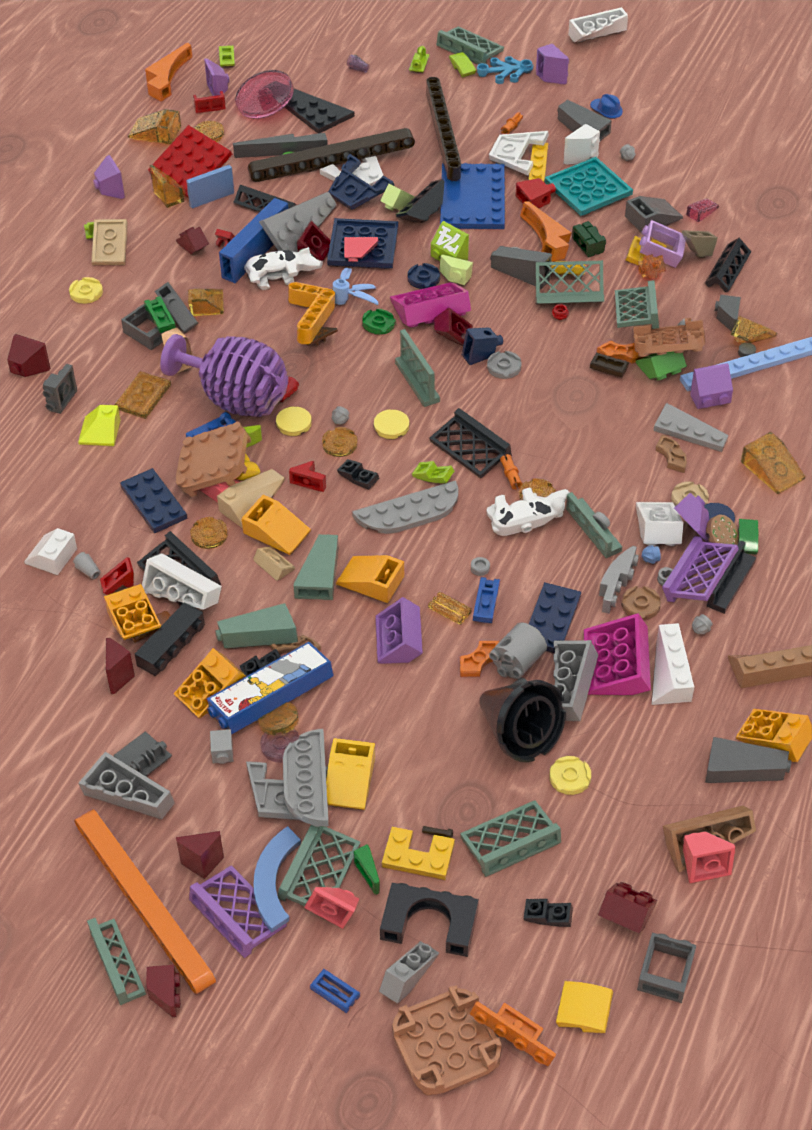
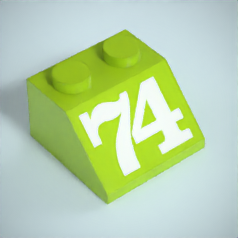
(450, 242)

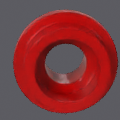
(560, 312)

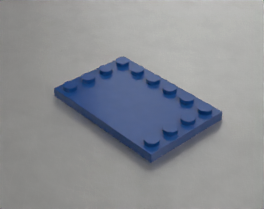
(476, 198)

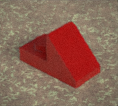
(305, 476)
(120, 575)

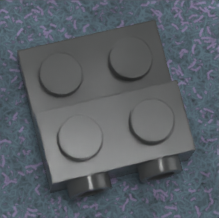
(60, 389)

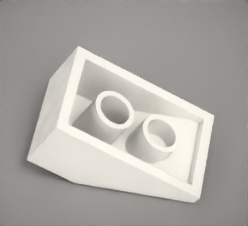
(659, 523)

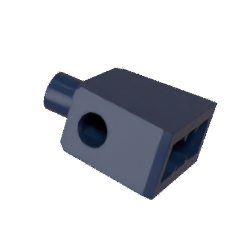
(480, 344)

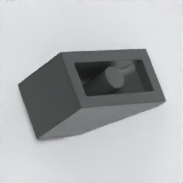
(728, 310)

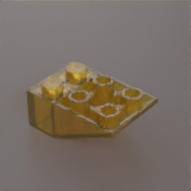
(157, 127)

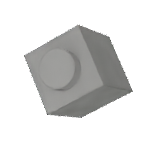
(221, 746)

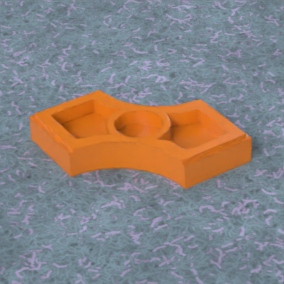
(619, 351)
(473, 663)

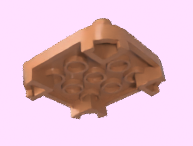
(669, 338)
(212, 458)
(444, 1042)

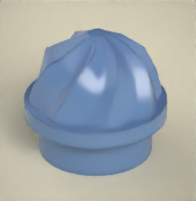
(651, 554)

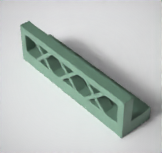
(582, 514)
(108, 960)

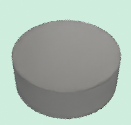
(602, 520)
(480, 566)

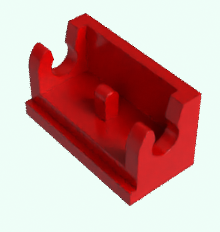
(209, 103)

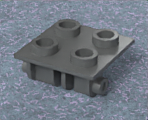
(144, 754)

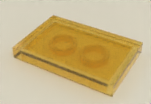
(143, 394)

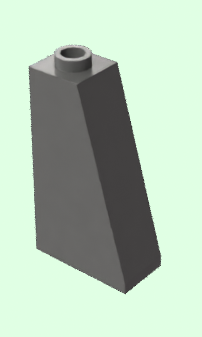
(576, 116)
(521, 263)
(745, 762)

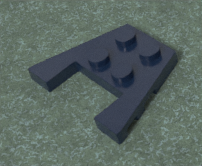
(352, 190)

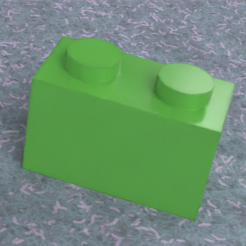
(659, 365)

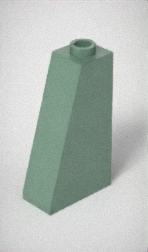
(318, 572)
(258, 628)

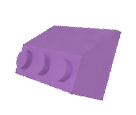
(399, 633)

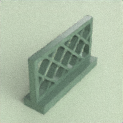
(472, 45)
(568, 297)
(649, 305)
(416, 371)
(519, 848)
(303, 856)

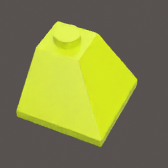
(100, 426)

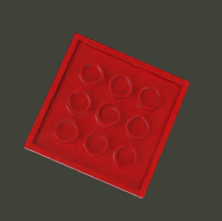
(191, 156)

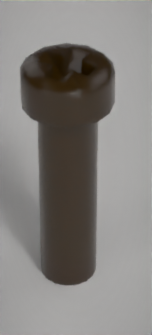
(439, 832)

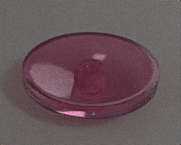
(264, 94)

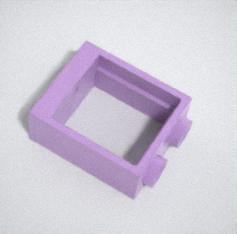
(666, 235)

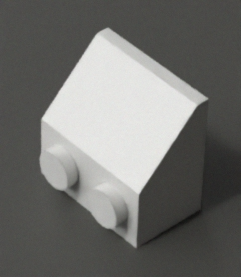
(581, 145)
(53, 551)

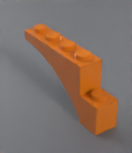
(162, 72)
(552, 234)

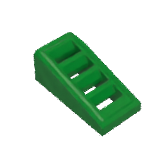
(365, 864)

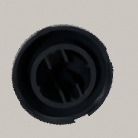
(525, 718)

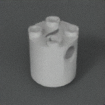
(518, 650)

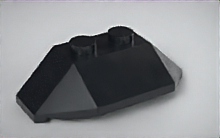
(424, 203)

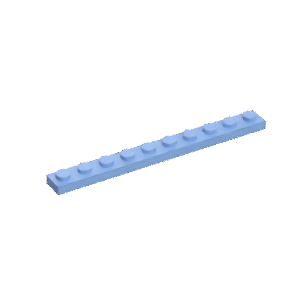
(761, 360)

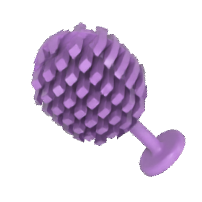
(235, 373)

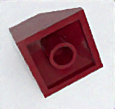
(451, 326)
(27, 356)

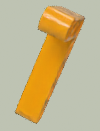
(320, 303)

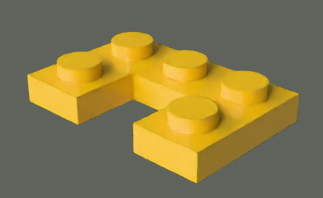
(431, 864)

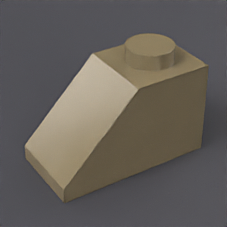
(700, 242)

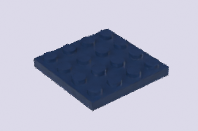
(379, 257)

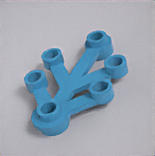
(506, 68)

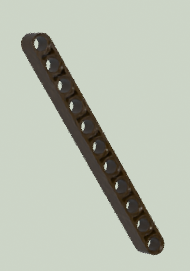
(443, 129)
(330, 154)

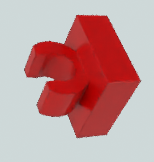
(223, 236)

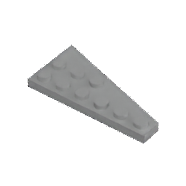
(289, 224)

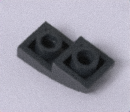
(356, 474)
(255, 663)
(546, 913)

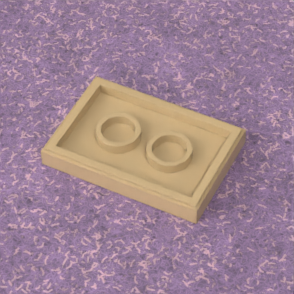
(109, 242)

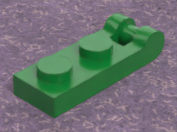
(160, 314)

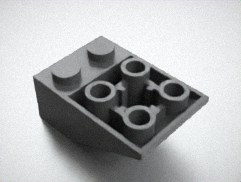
(644, 209)

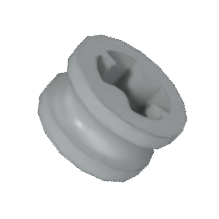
(663, 572)

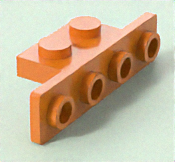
(516, 1029)

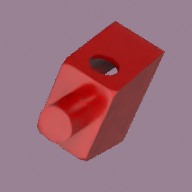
(535, 192)

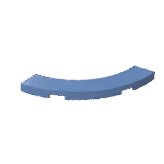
(266, 875)

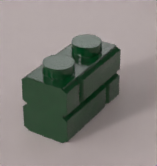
(588, 239)

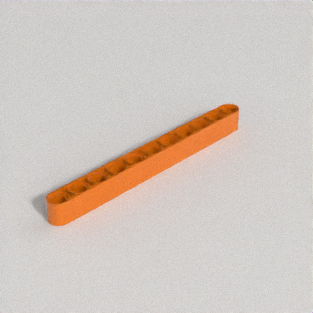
(145, 902)

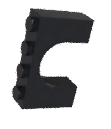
(407, 900)

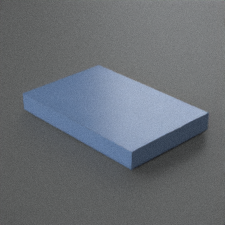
(210, 186)

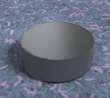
(746, 349)

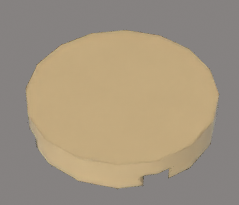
(683, 489)

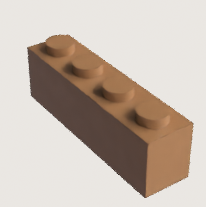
(772, 666)
(726, 824)

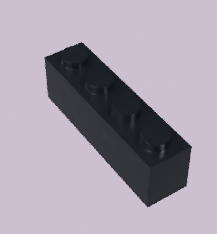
(169, 639)

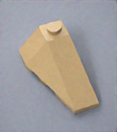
(240, 497)

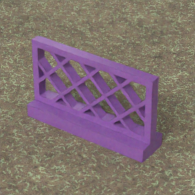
(688, 566)
(221, 917)

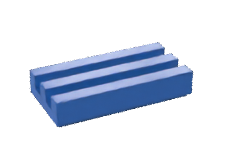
(350, 1001)

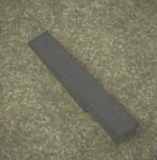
(278, 145)

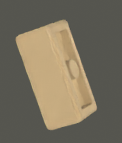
(273, 562)

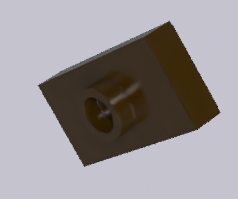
(609, 365)

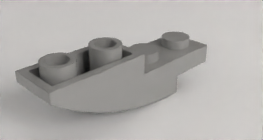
(617, 576)

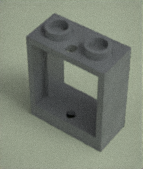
(135, 318)
(661, 986)

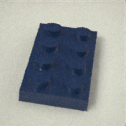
(153, 500)
(554, 613)

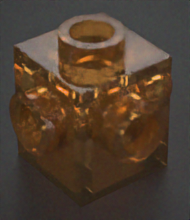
(651, 266)

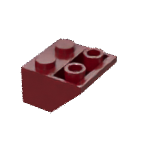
(627, 906)

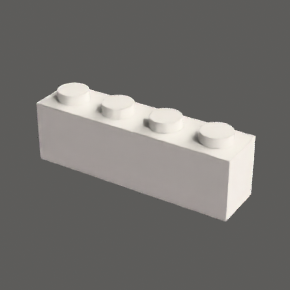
(598, 25)
(178, 583)
(671, 671)

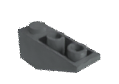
(176, 307)

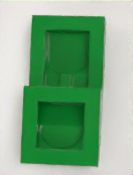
(749, 533)

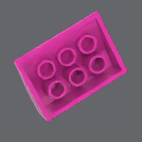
(429, 302)
(622, 657)

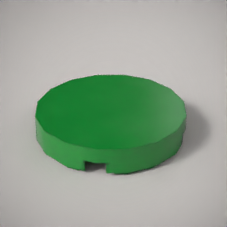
(373, 321)

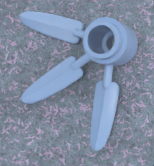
(342, 289)

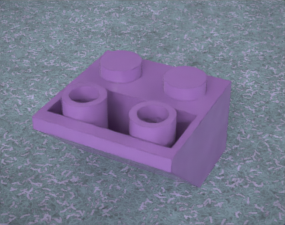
(552, 64)

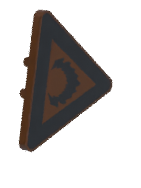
(322, 334)

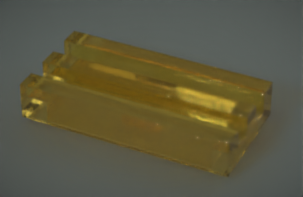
(451, 606)

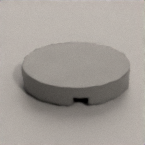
(504, 365)

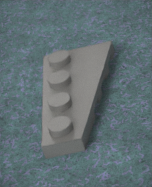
(688, 428)

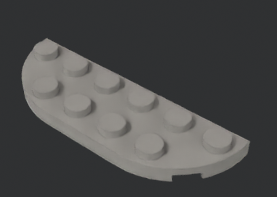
(409, 510)
(306, 778)

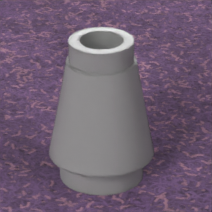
(86, 565)

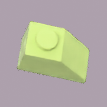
(396, 198)
(456, 269)

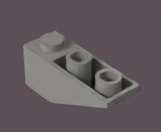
(407, 971)

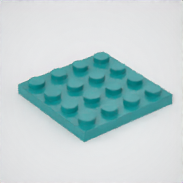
(589, 186)

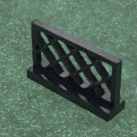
(482, 435)
(183, 553)

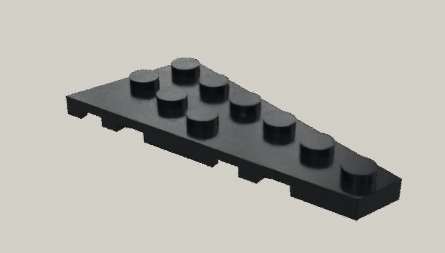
(316, 112)

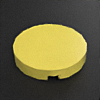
(85, 290)
(293, 421)
(391, 424)
(570, 775)

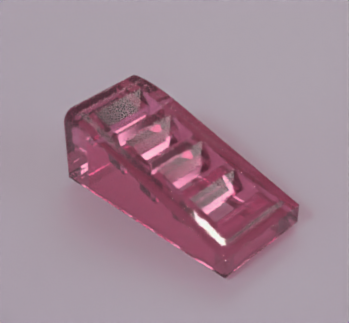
(701, 209)

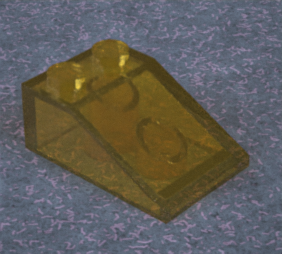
(772, 463)

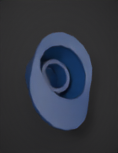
(608, 106)

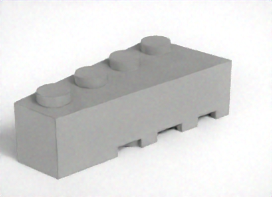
(573, 674)
(125, 787)

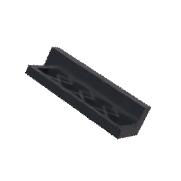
(255, 194)
(727, 260)
(731, 580)

